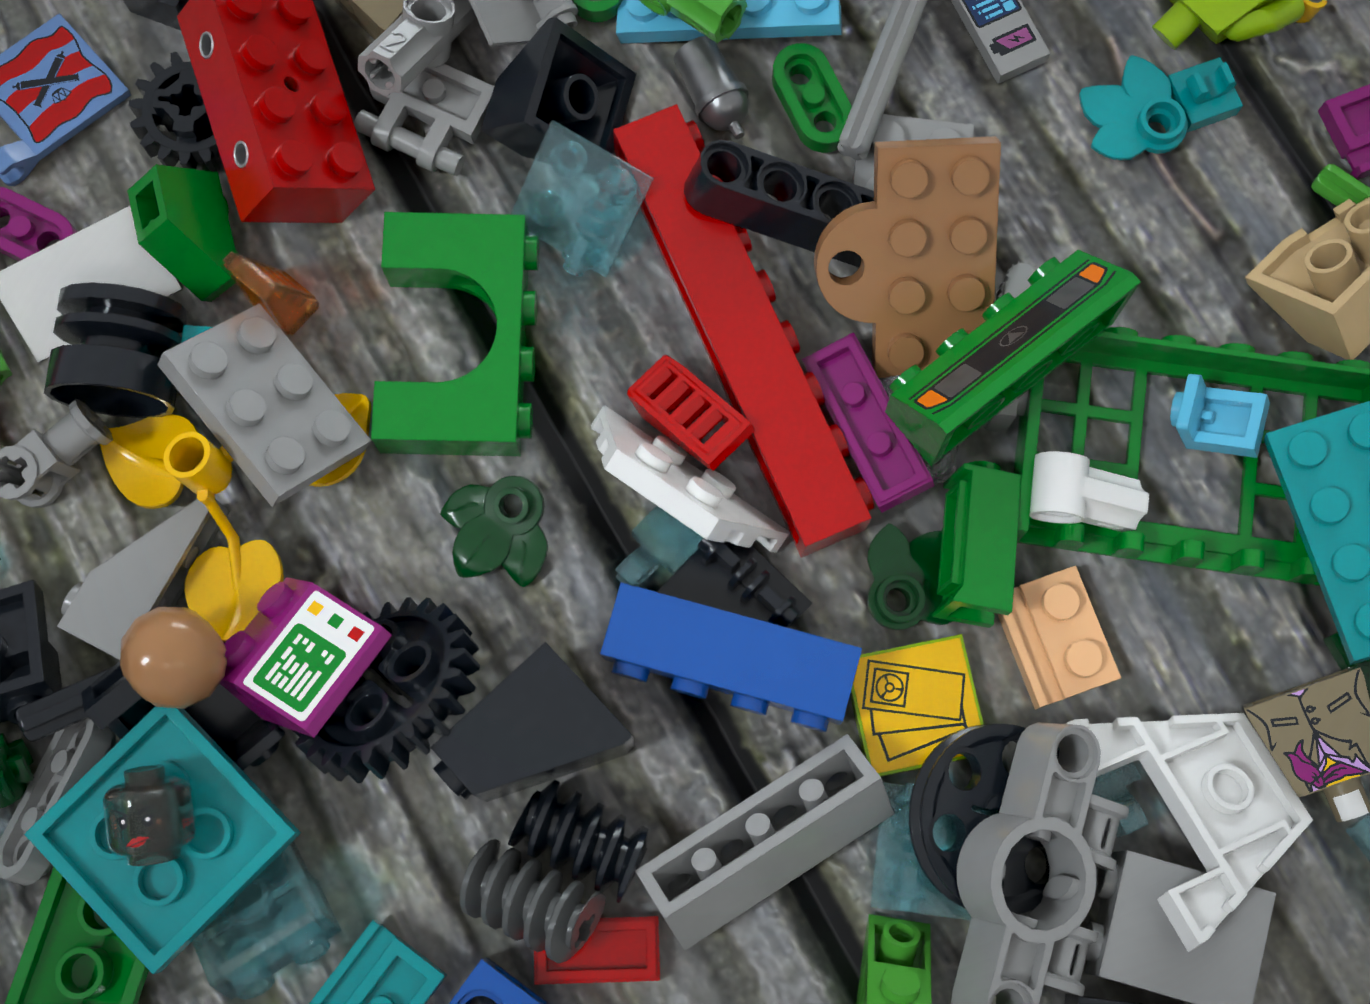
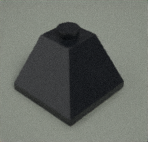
(558, 80)

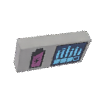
(1003, 36)

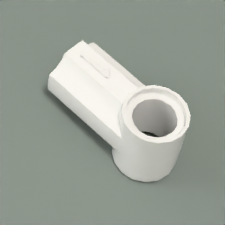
(1073, 492)

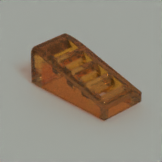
(274, 289)

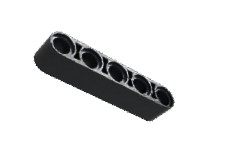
(745, 201)

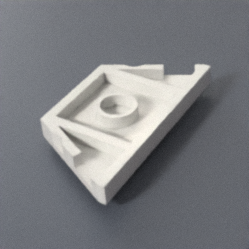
(693, 497)

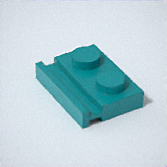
(381, 971)

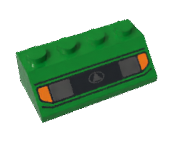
(1008, 352)

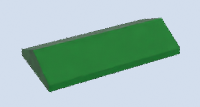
(74, 956)

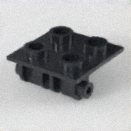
(737, 582)

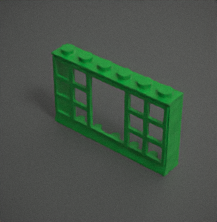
(1176, 358)

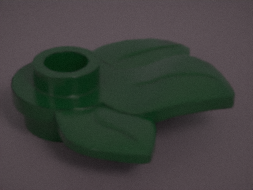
(493, 537)
(908, 569)

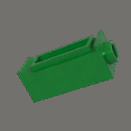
(978, 544)

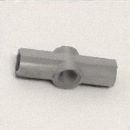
(414, 42)

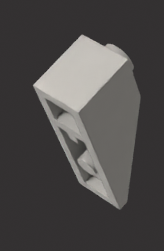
(138, 579)

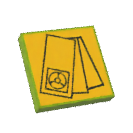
(912, 702)

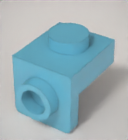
(1219, 418)

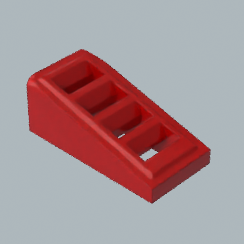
(665, 388)

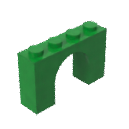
(485, 407)

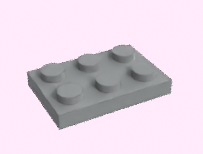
(264, 403)

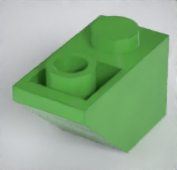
(895, 962)

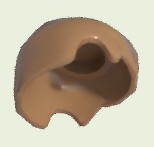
(172, 657)

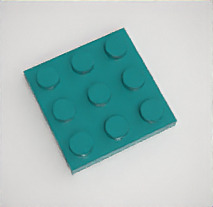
(167, 903)

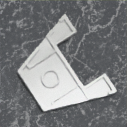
(1224, 799)

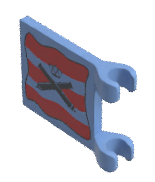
(50, 93)

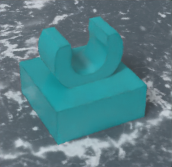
(1206, 93)

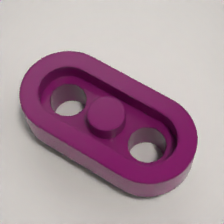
(29, 226)

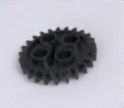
(424, 663)

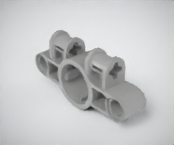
(1055, 805)

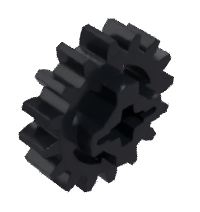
(177, 103)

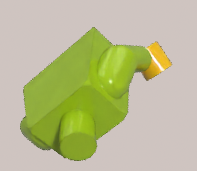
(1231, 18)

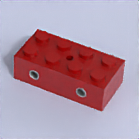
(282, 148)

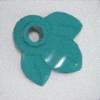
(1127, 109)

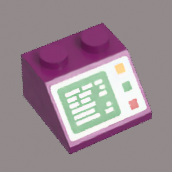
(300, 655)

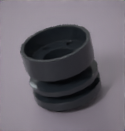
(114, 349)

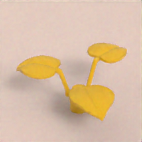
(164, 453)

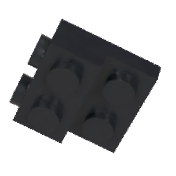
(26, 656)

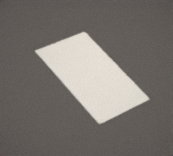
(96, 254)

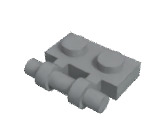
(440, 97)

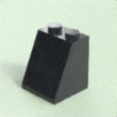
(529, 732)

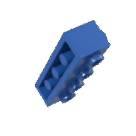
(731, 655)

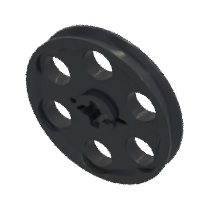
(936, 795)

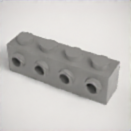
(766, 841)

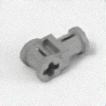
(50, 458)

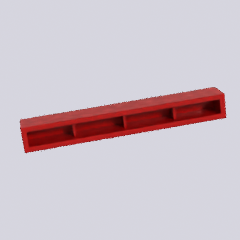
(746, 341)

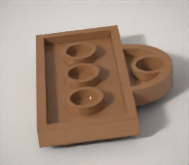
(921, 248)

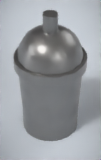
(713, 86)

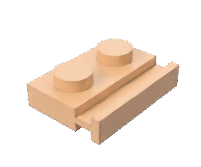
(1057, 639)

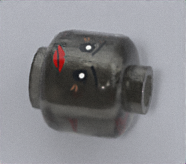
(149, 816)

